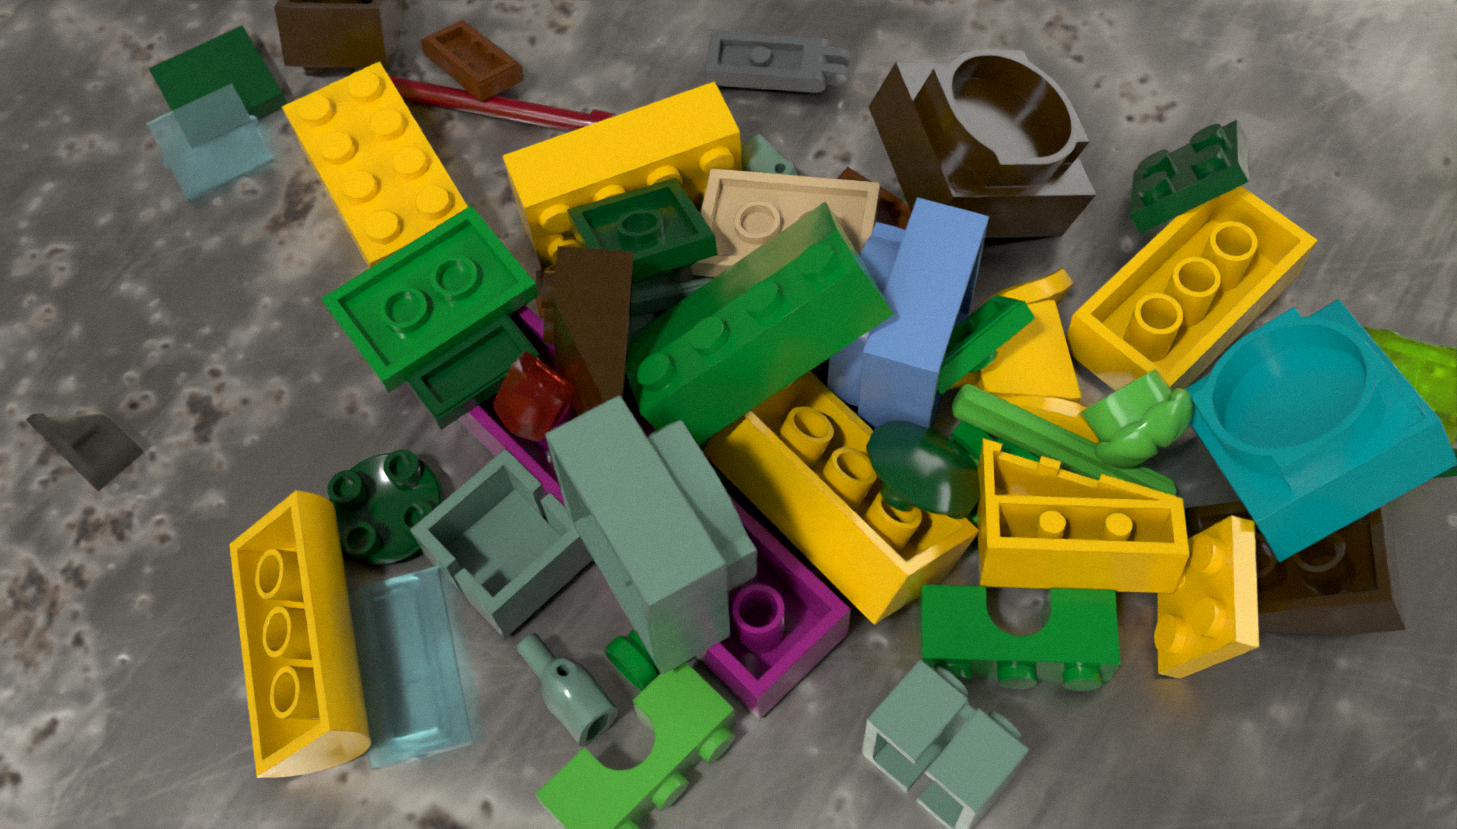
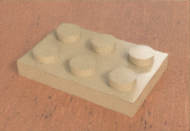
(755, 206)

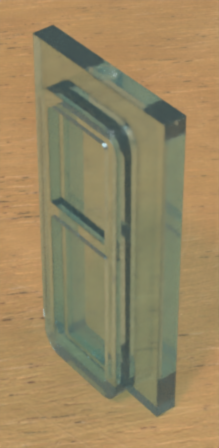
(408, 669)

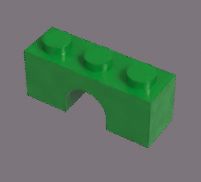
(1072, 647)

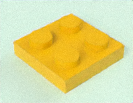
(1214, 602)

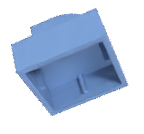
(930, 287)

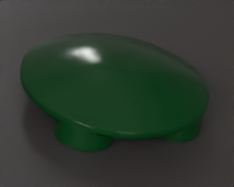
(923, 470)
(380, 505)

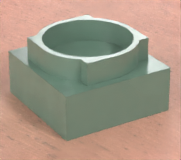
(654, 527)

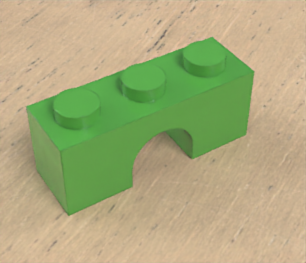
(688, 726)

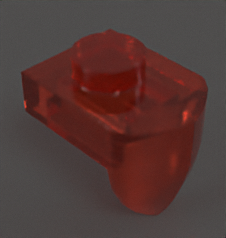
(532, 398)

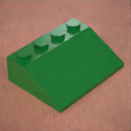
(754, 328)

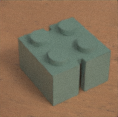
(499, 546)
(915, 727)

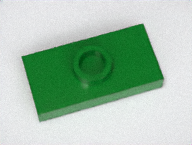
(979, 336)

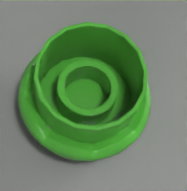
(1138, 420)

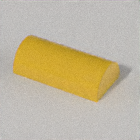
(298, 640)

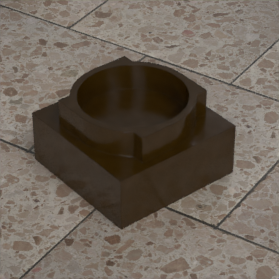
(986, 140)

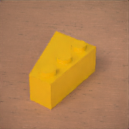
(1073, 530)

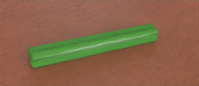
(1046, 438)

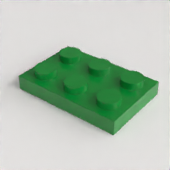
(429, 296)

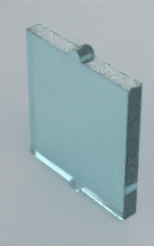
(210, 142)

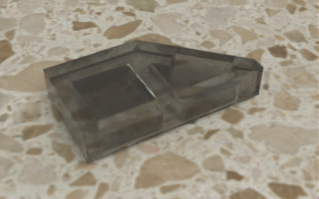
(89, 444)

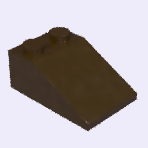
(339, 32)
(589, 321)
(1329, 588)

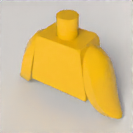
(1036, 363)

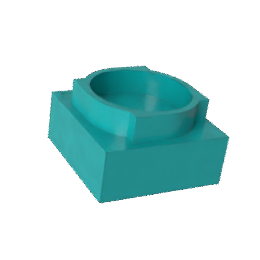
(1315, 426)

